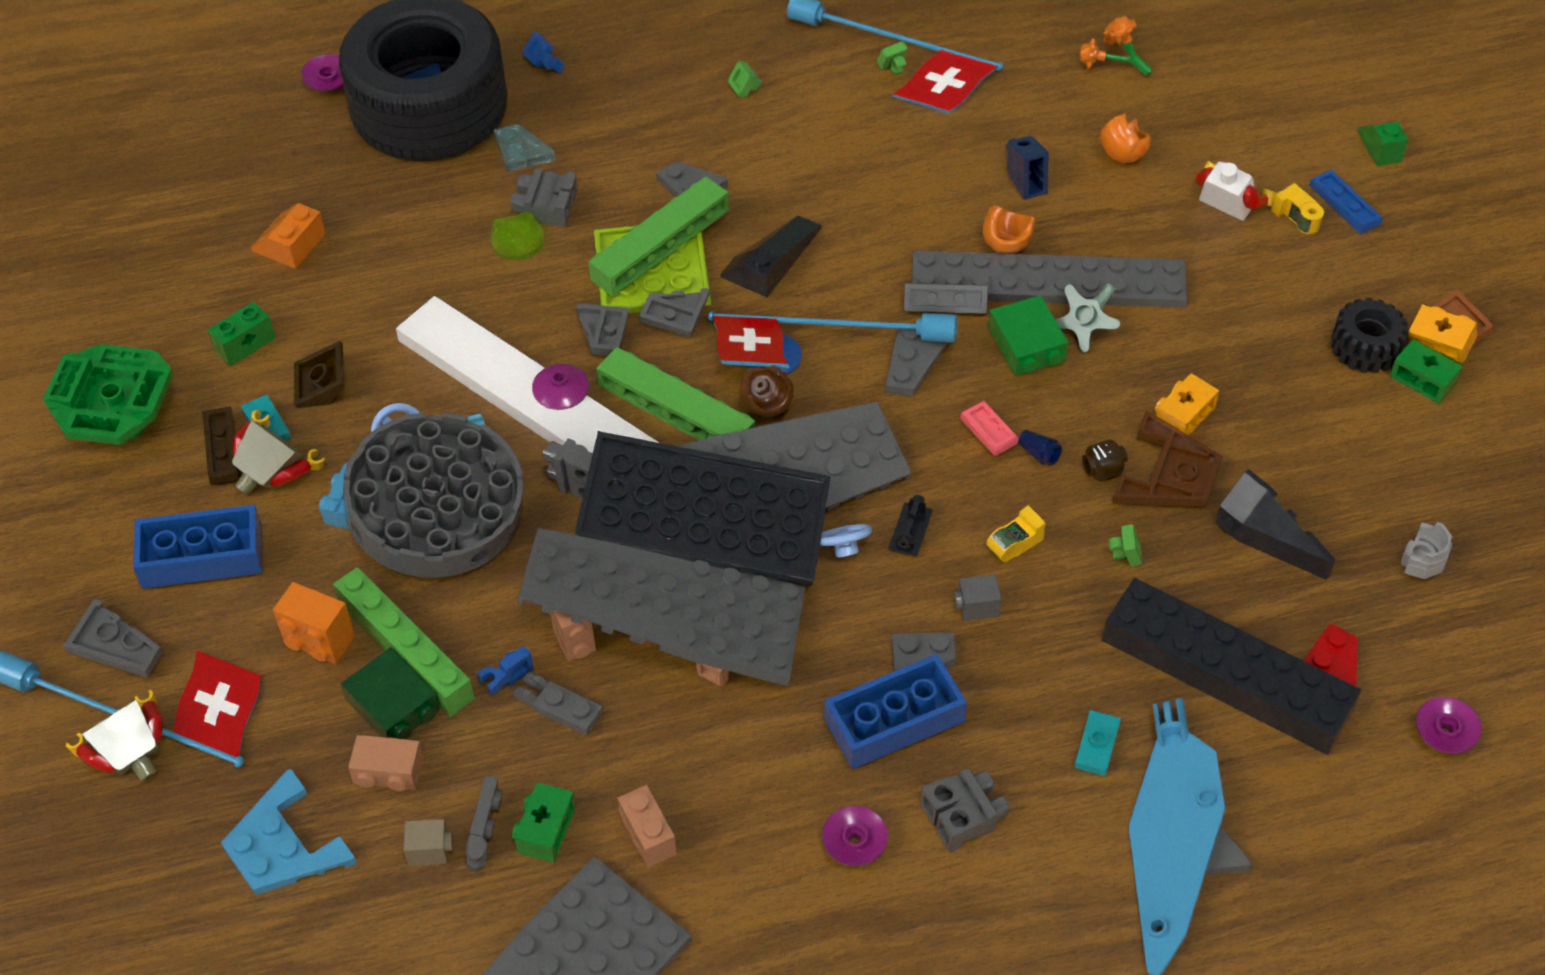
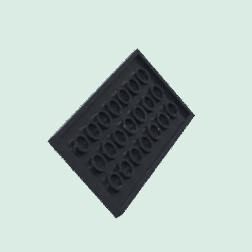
(704, 507)

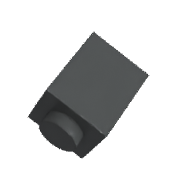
(978, 597)

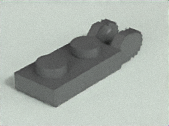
(559, 704)
(482, 824)

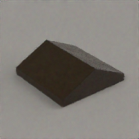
(319, 377)

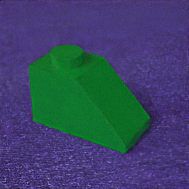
(1384, 142)

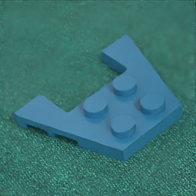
(269, 850)

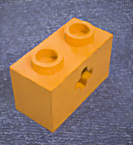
(1444, 332)
(1187, 404)

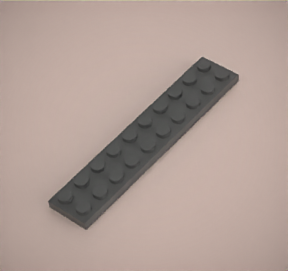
(1027, 276)

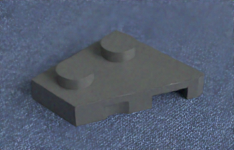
(675, 311)
(603, 326)

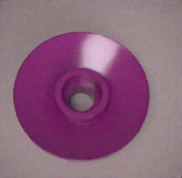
(323, 73)
(560, 386)
(1450, 715)
(855, 823)

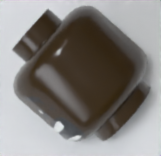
(1104, 460)

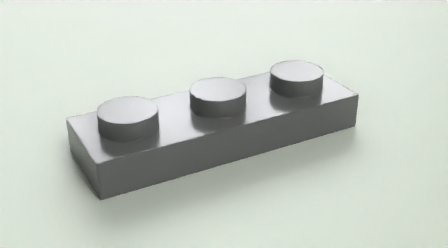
(945, 298)

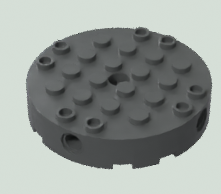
(433, 495)

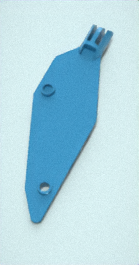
(1173, 833)

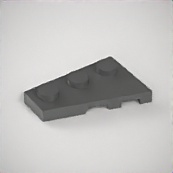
(911, 362)

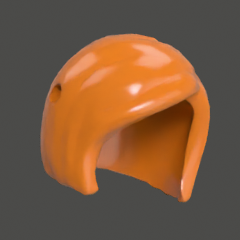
(1124, 140)
(1007, 231)

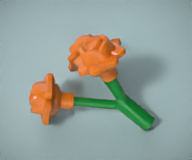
(1119, 32)

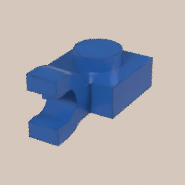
(539, 52)
(511, 669)

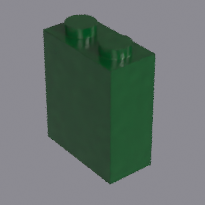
(390, 696)

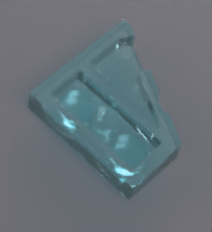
(521, 148)

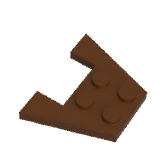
(1182, 472)

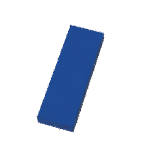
(1346, 201)

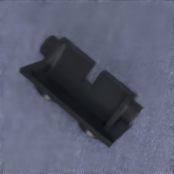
(911, 527)

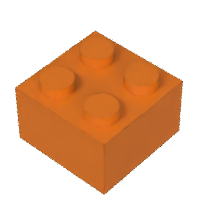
(314, 623)

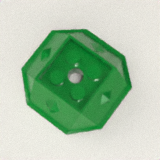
(107, 393)

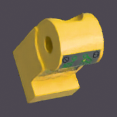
(1299, 208)
(1017, 535)

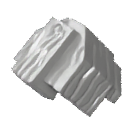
(1428, 552)

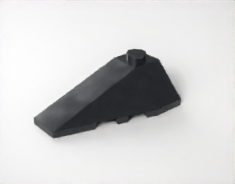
(770, 258)
(1260, 522)

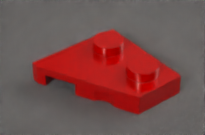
(1336, 654)

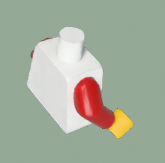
(1231, 190)

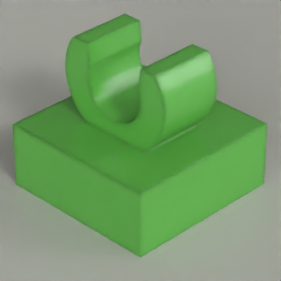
(893, 57)
(743, 79)
(1127, 546)

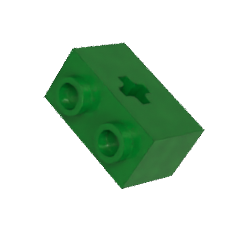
(241, 333)
(1426, 371)
(544, 822)

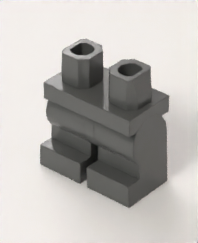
(546, 197)
(568, 466)
(962, 808)

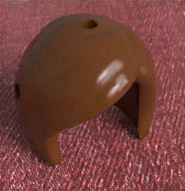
(771, 396)

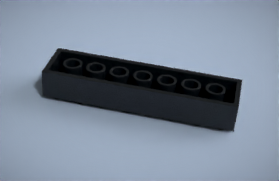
(1231, 665)

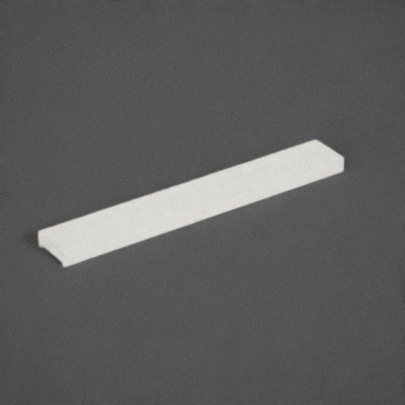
(503, 375)

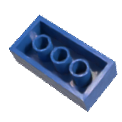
(198, 546)
(894, 711)

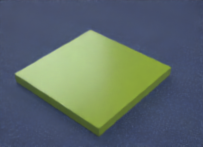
(679, 271)

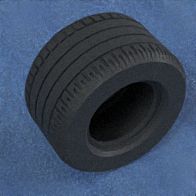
(431, 114)

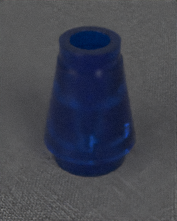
(1042, 448)

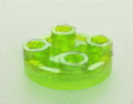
(517, 236)

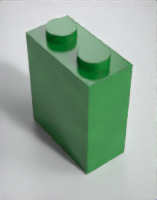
(1028, 335)

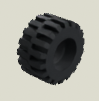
(1367, 318)

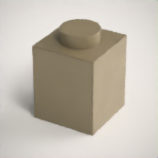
(427, 842)

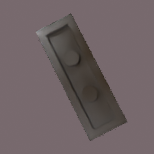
(219, 440)

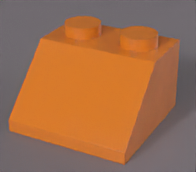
(291, 235)

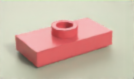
(989, 428)

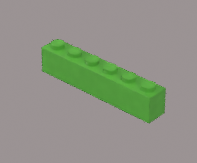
(658, 236)
(668, 397)
(395, 630)

